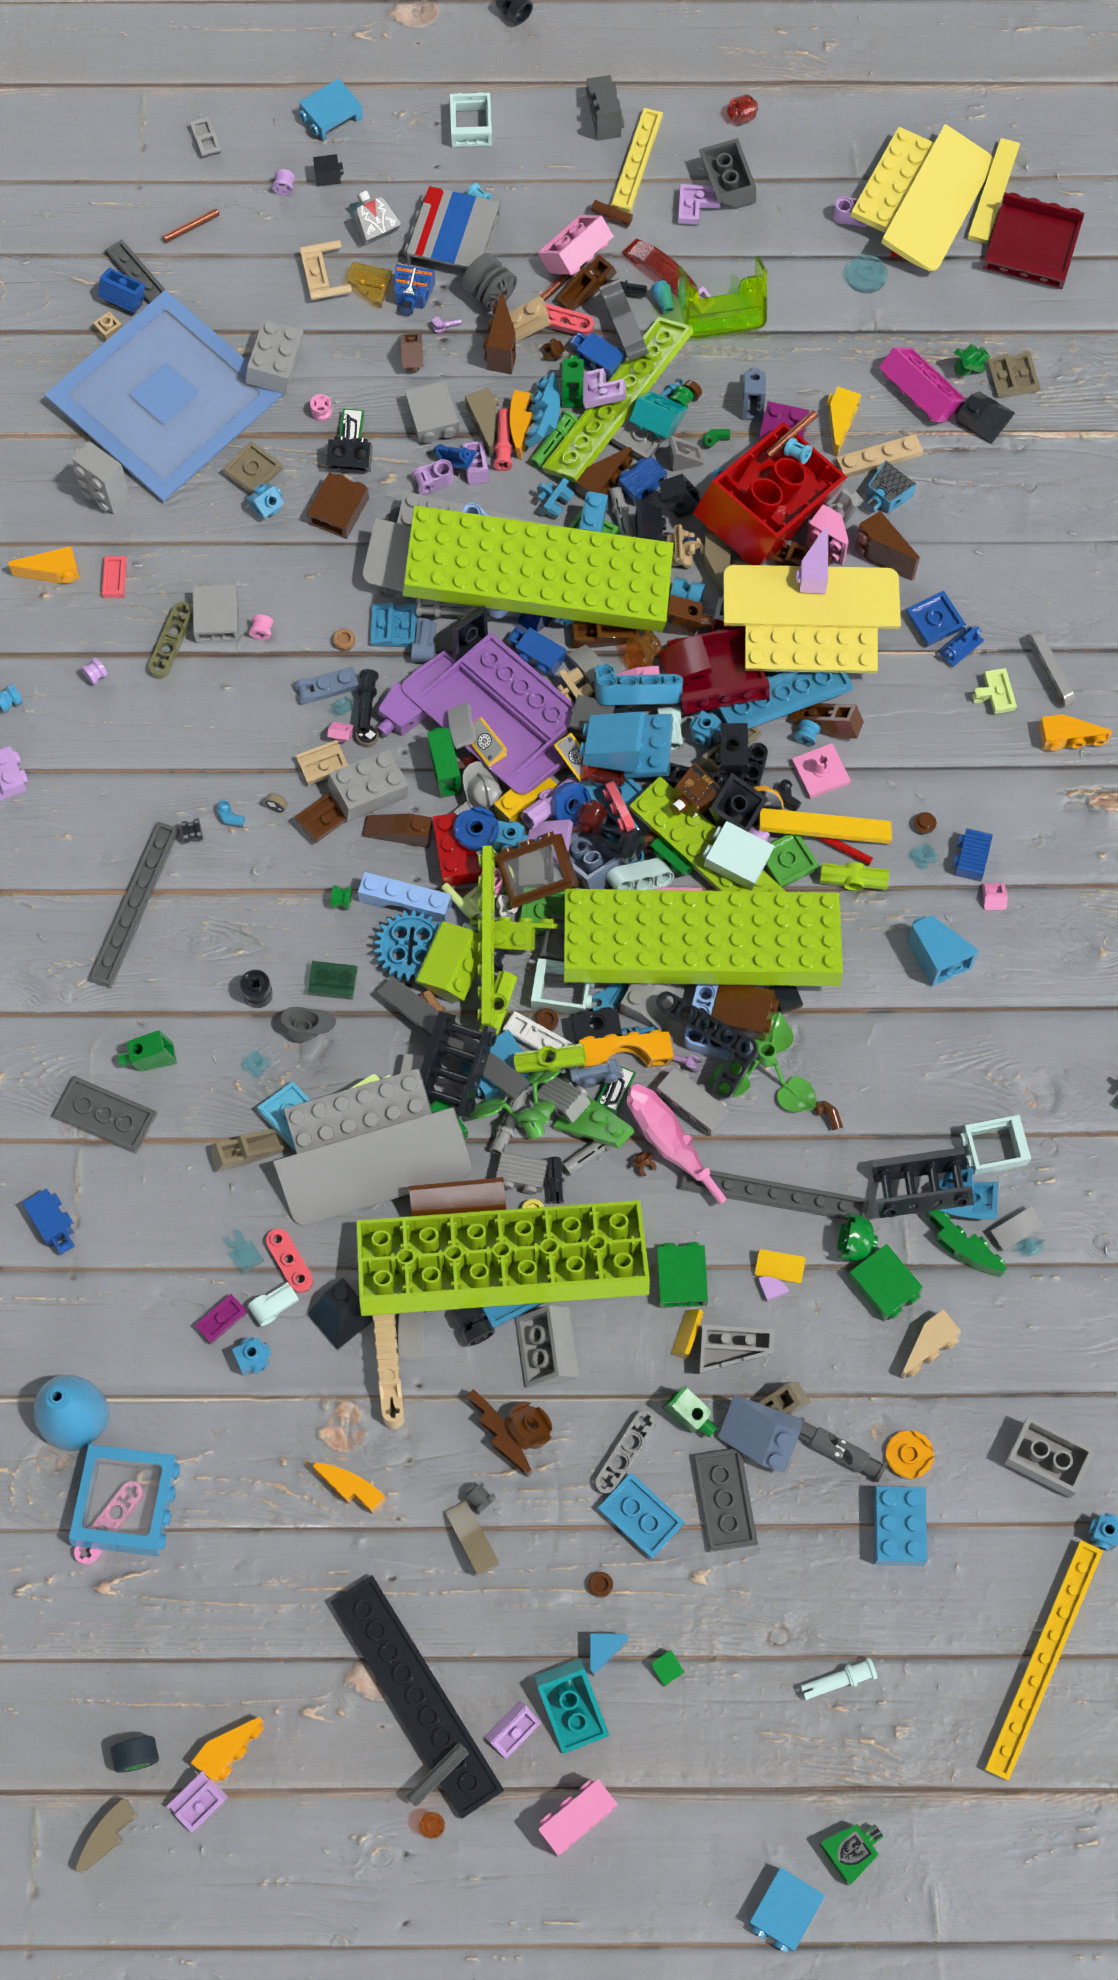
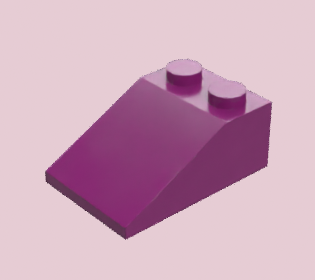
(779, 413)

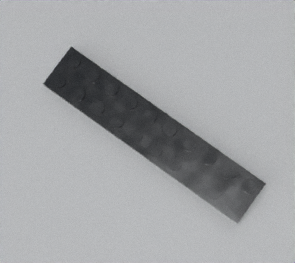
(415, 1693)

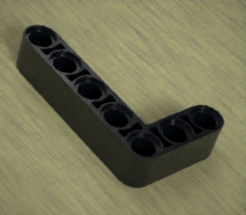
(755, 766)
(715, 1034)

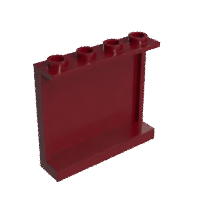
(1033, 240)
(729, 681)

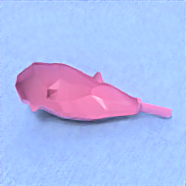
(661, 1128)

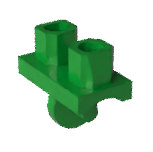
(970, 359)

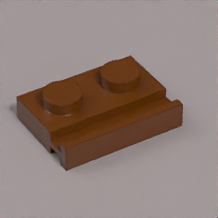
(321, 818)

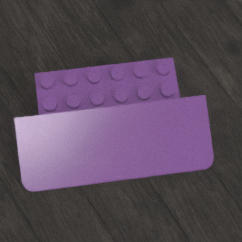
(510, 698)

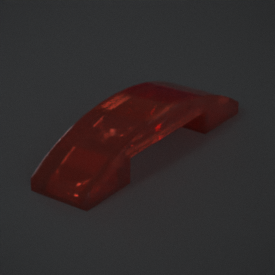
(656, 262)

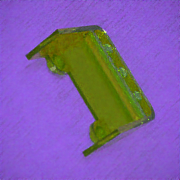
(725, 312)

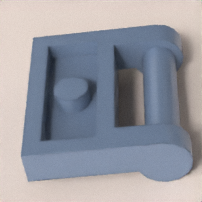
(591, 1075)

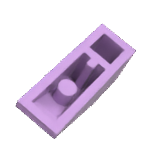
(814, 567)

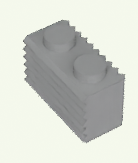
(568, 1100)
(522, 1172)

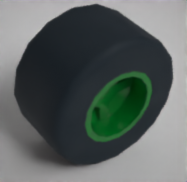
(134, 1754)

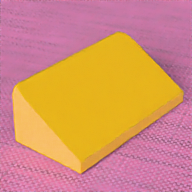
(780, 1266)
(687, 1333)

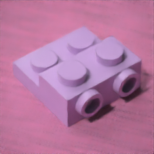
(11, 777)

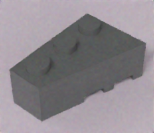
(604, 107)

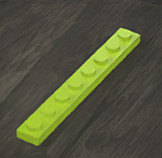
(486, 927)

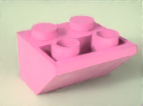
(837, 536)

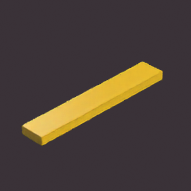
(825, 826)

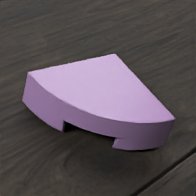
(772, 1287)

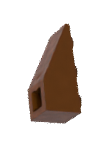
(604, 473)

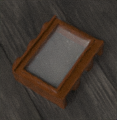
(536, 869)

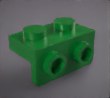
(664, 851)

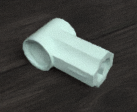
(676, 734)
(267, 1308)

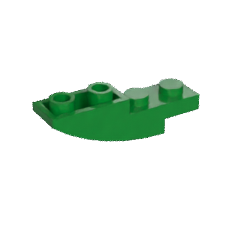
(970, 1251)

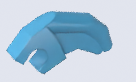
(611, 996)

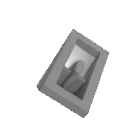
(684, 454)

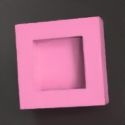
(340, 731)

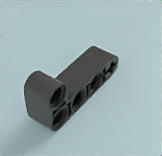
(624, 320)

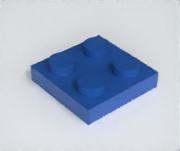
(935, 618)

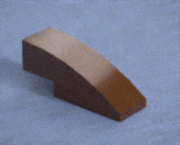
(586, 283)
(599, 635)

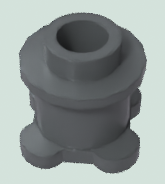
(479, 1497)

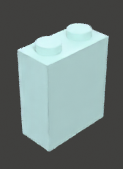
(737, 855)

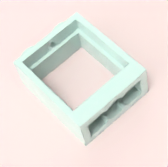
(470, 135)
(556, 967)
(1018, 1140)

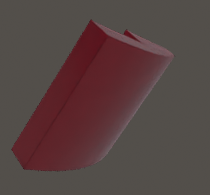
(686, 659)

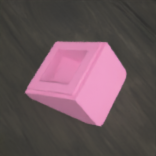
(994, 896)

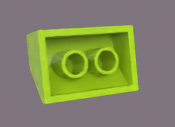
(451, 962)

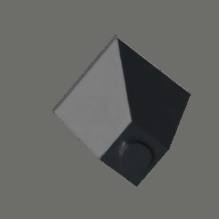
(984, 416)
(469, 631)
(737, 804)
(339, 1314)

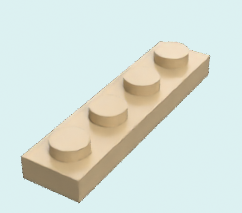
(873, 457)

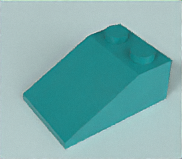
(571, 1706)

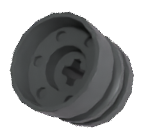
(488, 279)

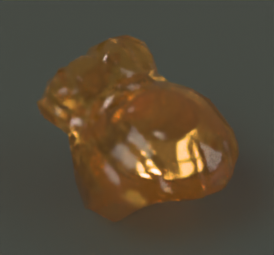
(642, 650)

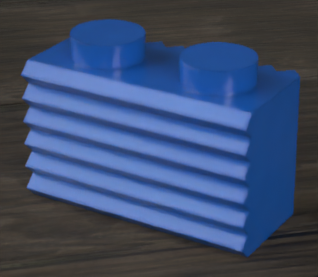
(121, 290)
(642, 479)
(973, 854)

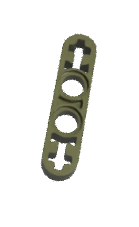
(172, 640)

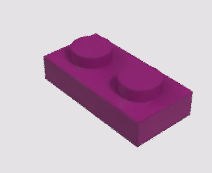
(221, 1319)

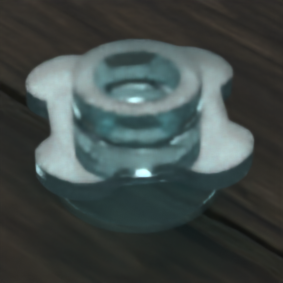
(343, 705)
(929, 851)
(252, 1059)
(1033, 1246)

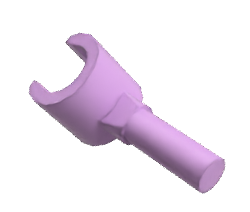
(439, 326)
(690, 1061)

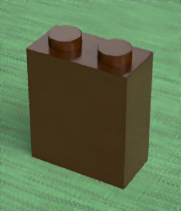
(338, 505)
(746, 1009)

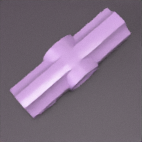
(541, 809)

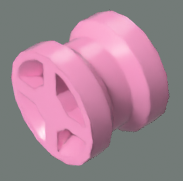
(323, 402)
(261, 627)

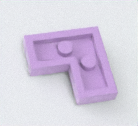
(691, 199)
(599, 392)

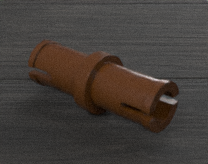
(611, 213)

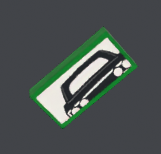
(351, 424)
(615, 1093)

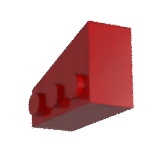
(456, 863)

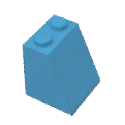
(613, 741)
(940, 950)

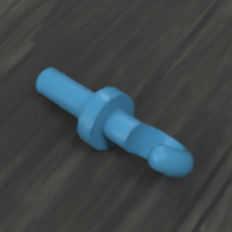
(670, 388)
(641, 1031)

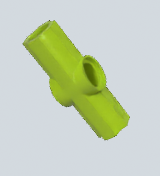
(854, 876)
(503, 991)
(536, 1060)

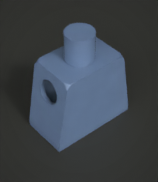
(755, 385)

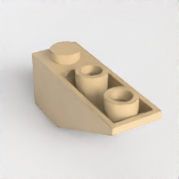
(934, 1336)

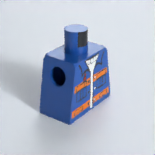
(413, 287)

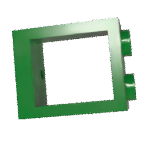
(444, 762)

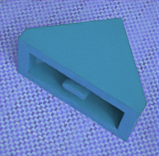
(603, 1648)

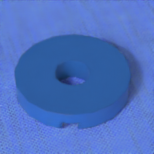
(563, 796)
(472, 840)

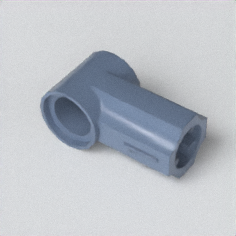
(424, 648)

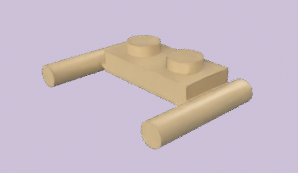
(316, 271)

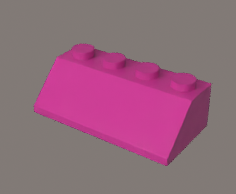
(922, 383)

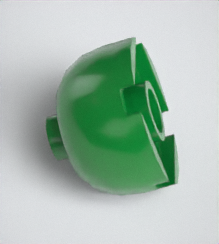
(856, 1238)

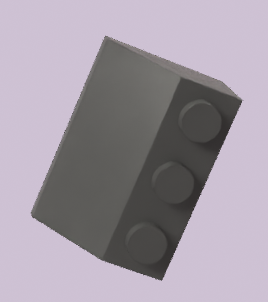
(729, 173)

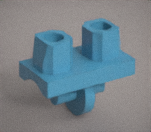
(561, 491)

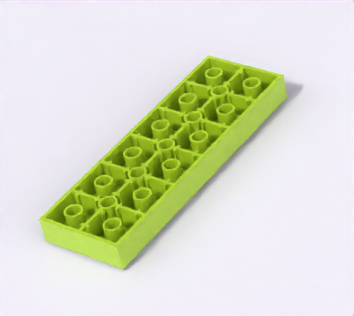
(538, 569)
(702, 937)
(502, 1258)

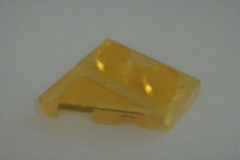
(370, 281)

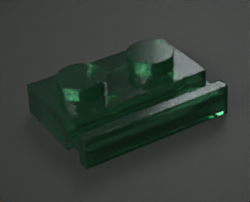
(332, 980)

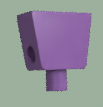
(398, 713)

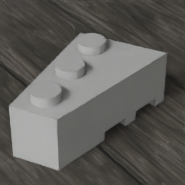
(733, 1345)

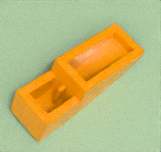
(520, 420)
(351, 1486)

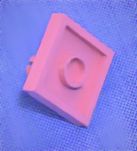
(820, 771)

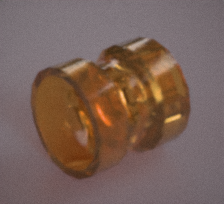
(430, 1822)

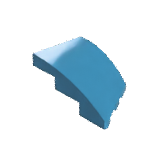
(984, 1196)

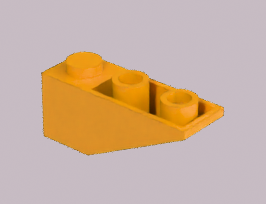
(1065, 731)
(223, 1750)

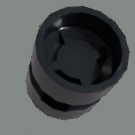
(516, 10)
(256, 988)
(474, 1324)

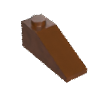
(833, 719)
(400, 828)

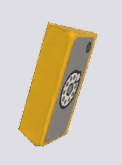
(488, 744)
(569, 751)

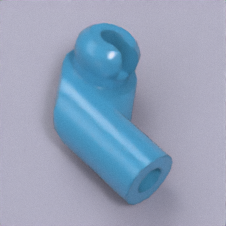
(227, 816)

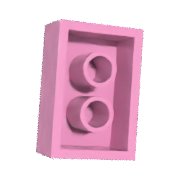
(575, 244)
(576, 1816)

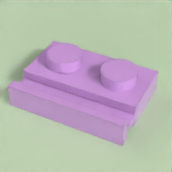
(197, 1801)

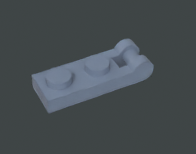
(327, 685)

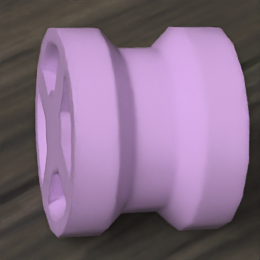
(283, 182)
(94, 671)

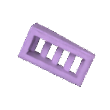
(477, 474)

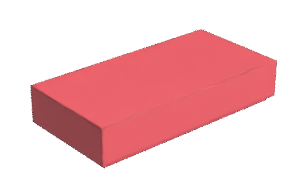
(114, 577)

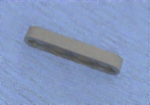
(1051, 668)
(625, 1452)

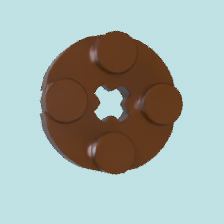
(518, 1422)

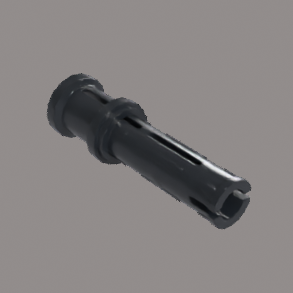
(366, 692)

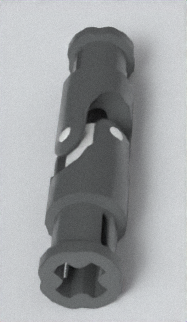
(835, 1447)

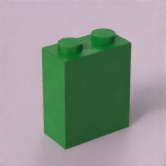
(682, 1275)
(886, 1283)

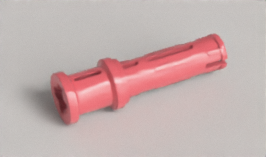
(503, 447)

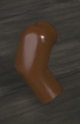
(649, 838)
(831, 1112)

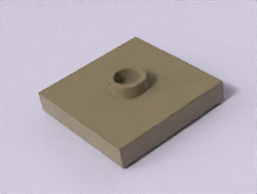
(252, 467)

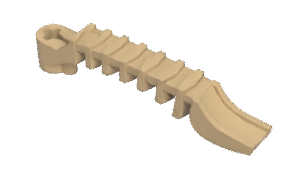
(388, 1370)

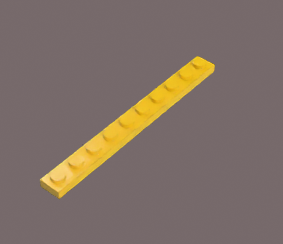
(1043, 1661)

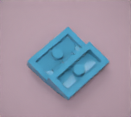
(393, 625)

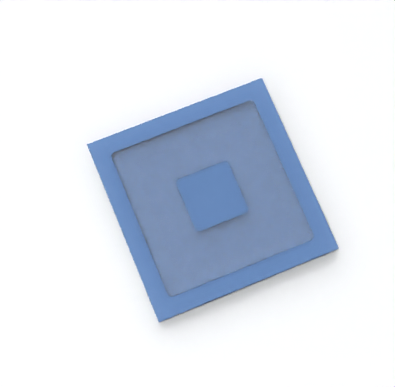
(162, 395)

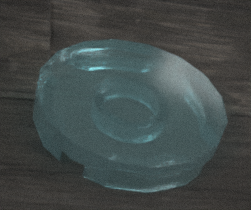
(866, 274)

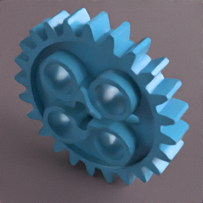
(390, 944)

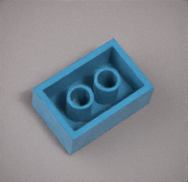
(900, 1526)

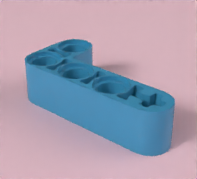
(635, 689)

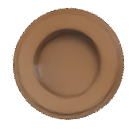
(344, 639)

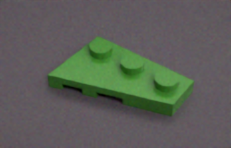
(598, 1125)

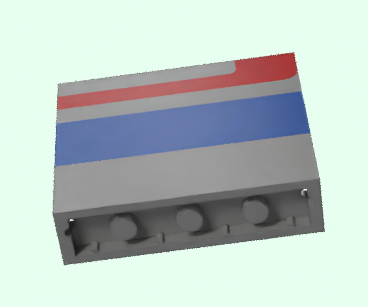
(452, 228)

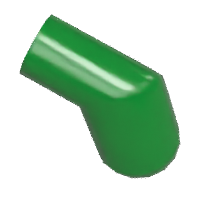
(714, 436)

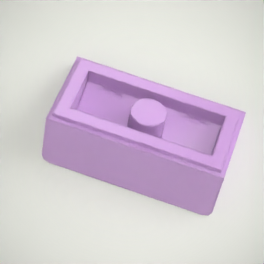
(513, 1729)

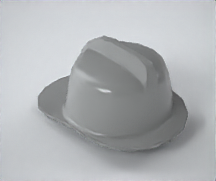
(481, 786)

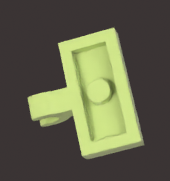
(997, 690)

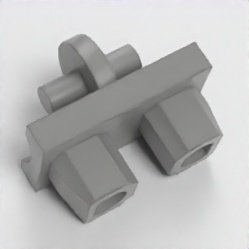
(846, 504)

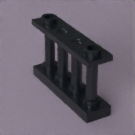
(439, 1047)
(919, 1165)

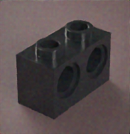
(348, 460)

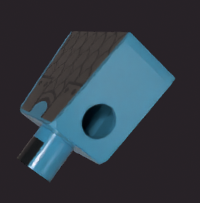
(888, 489)

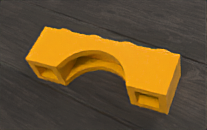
(651, 1048)

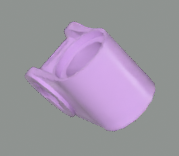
(843, 209)
(431, 476)

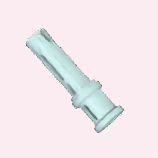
(851, 1675)

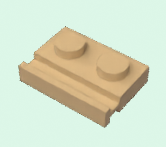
(529, 318)
(320, 761)

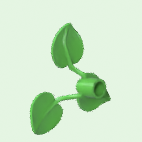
(793, 1096)
(529, 1118)

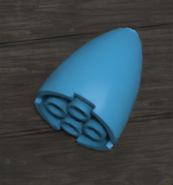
(70, 1412)

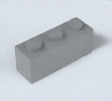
(693, 1101)

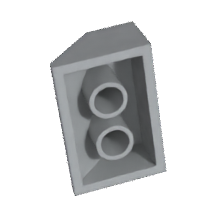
(641, 1005)
(547, 1346)

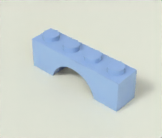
(385, 891)

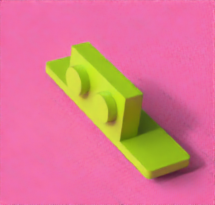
(516, 934)

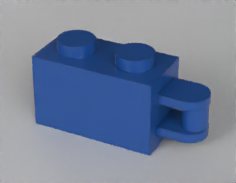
(597, 353)
(537, 651)
(50, 1220)

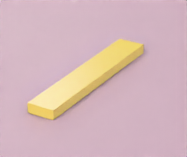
(637, 159)
(993, 191)

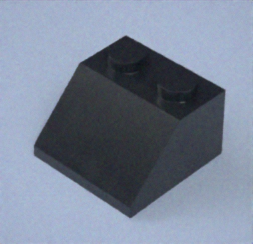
(649, 521)

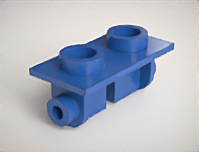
(458, 457)
(962, 645)

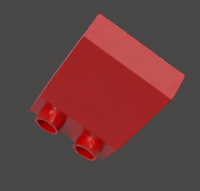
(767, 500)

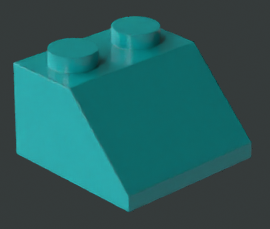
(657, 414)

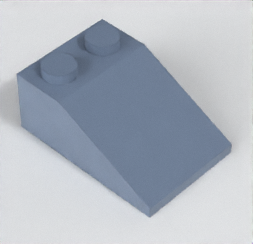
(591, 860)
(761, 1432)

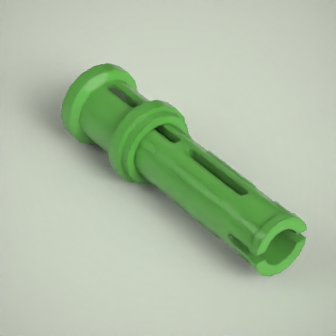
(564, 424)

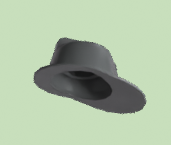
(306, 1023)

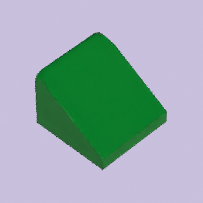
(667, 1668)

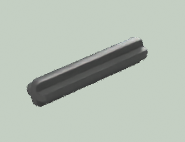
(437, 1774)

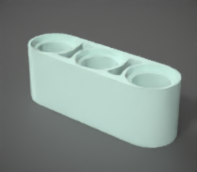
(641, 875)

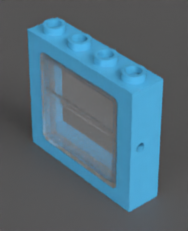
(124, 1500)

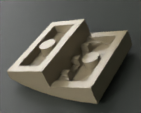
(1014, 374)

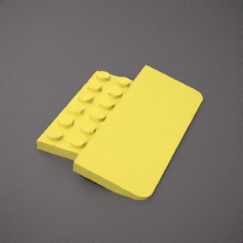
(923, 193)
(811, 629)

